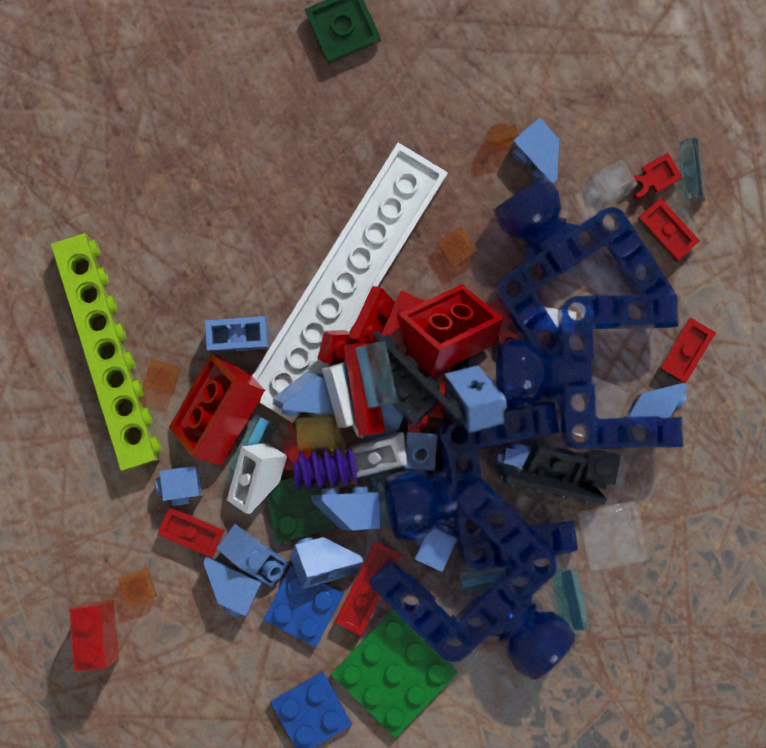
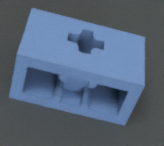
(237, 335)
(477, 397)

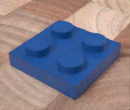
(303, 611)
(311, 712)

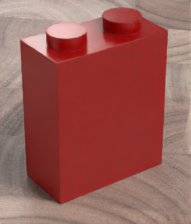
(93, 635)

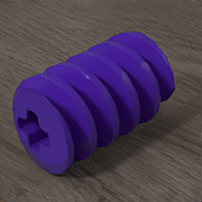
(325, 468)

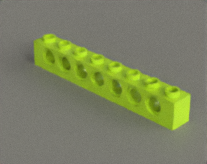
(68, 255)

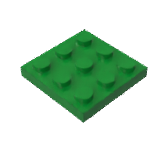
(394, 673)

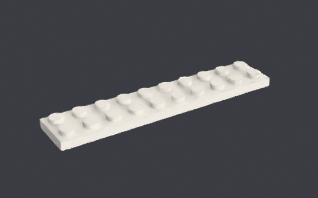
(351, 269)

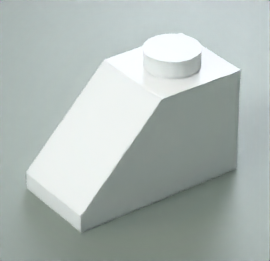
(255, 475)

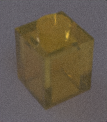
(317, 434)

